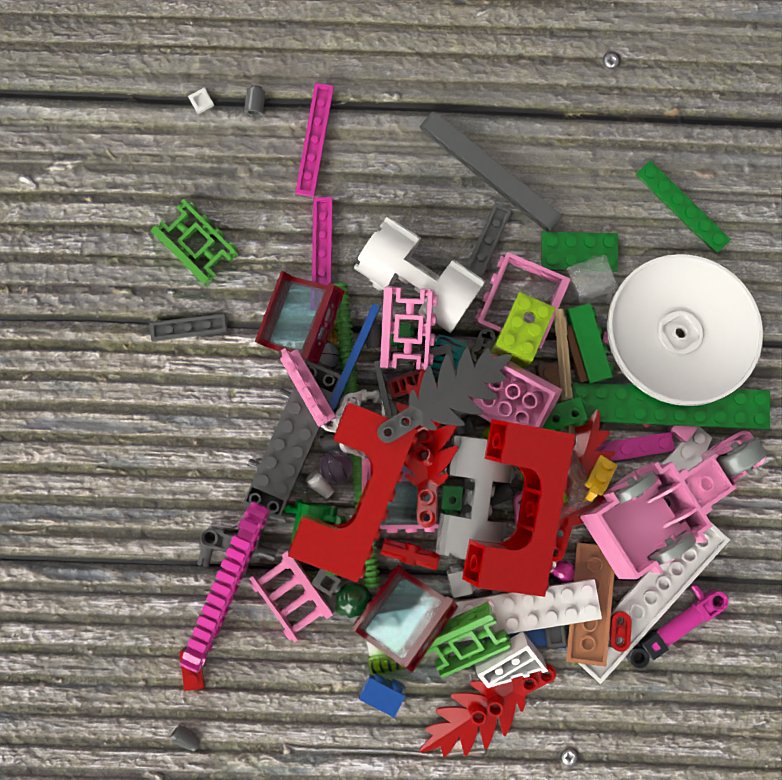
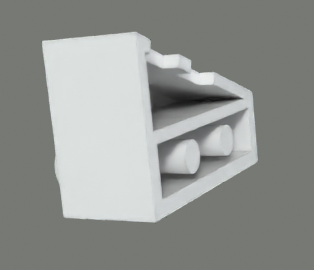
(514, 662)

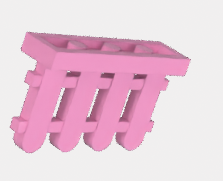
(307, 387)

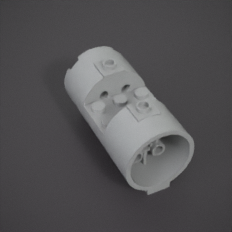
(473, 519)

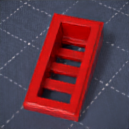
(393, 386)

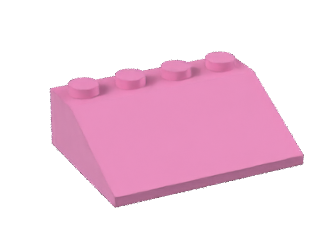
(520, 398)

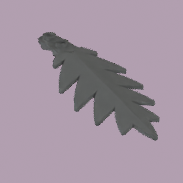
(451, 392)

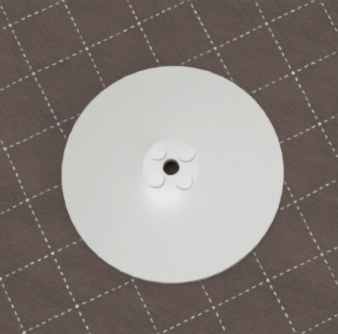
(717, 321)

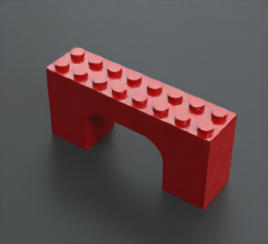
(346, 546)
(524, 559)

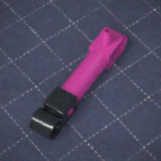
(657, 642)

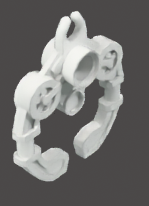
(356, 399)

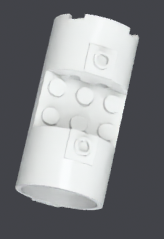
(390, 257)

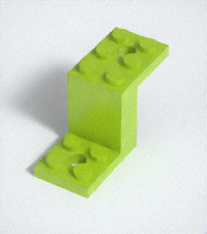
(520, 337)

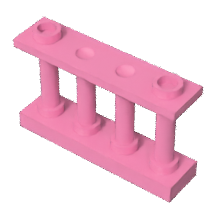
(310, 593)

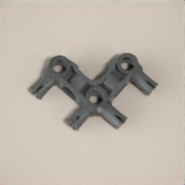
(223, 540)

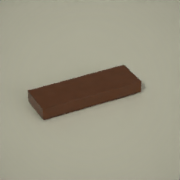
(575, 356)

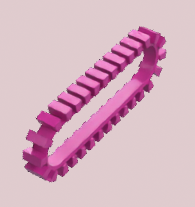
(225, 587)

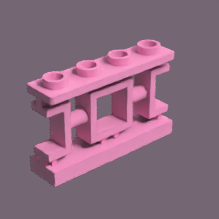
(392, 327)

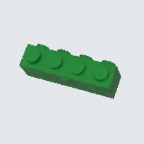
(589, 342)
(567, 413)

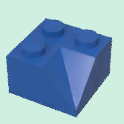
(383, 694)

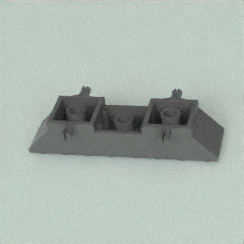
(288, 448)

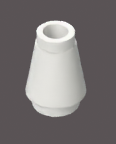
(319, 484)

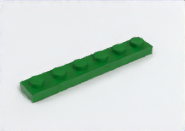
(683, 207)

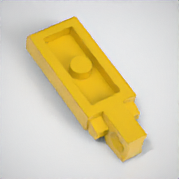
(600, 477)

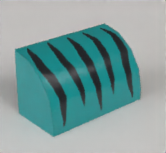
(457, 348)

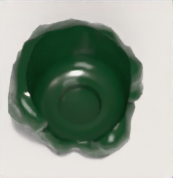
(352, 600)

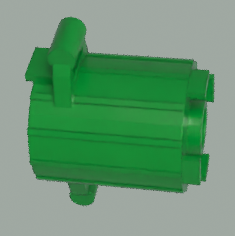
(318, 511)

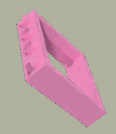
(561, 280)

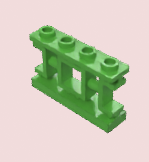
(185, 252)
(461, 627)

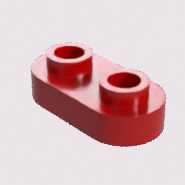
(620, 630)

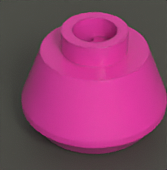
(563, 571)

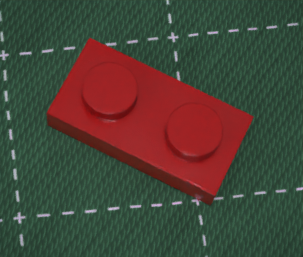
(191, 679)

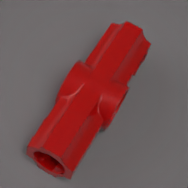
(410, 554)

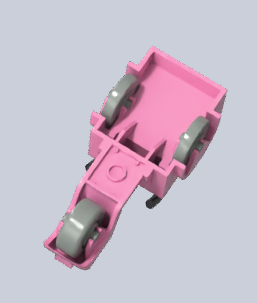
(663, 511)

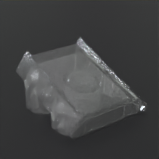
(592, 278)

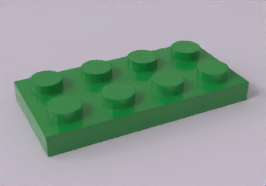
(565, 249)

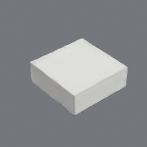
(201, 100)

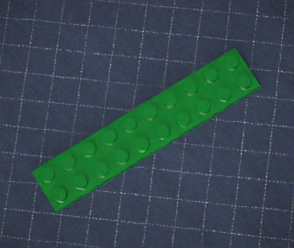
(632, 406)

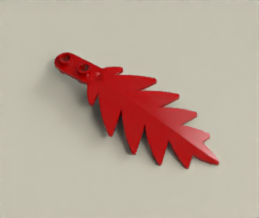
(588, 440)
(428, 461)
(482, 711)

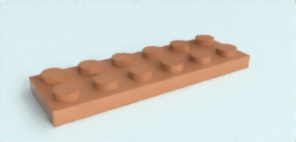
(590, 639)

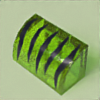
(383, 664)

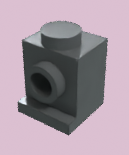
(319, 582)

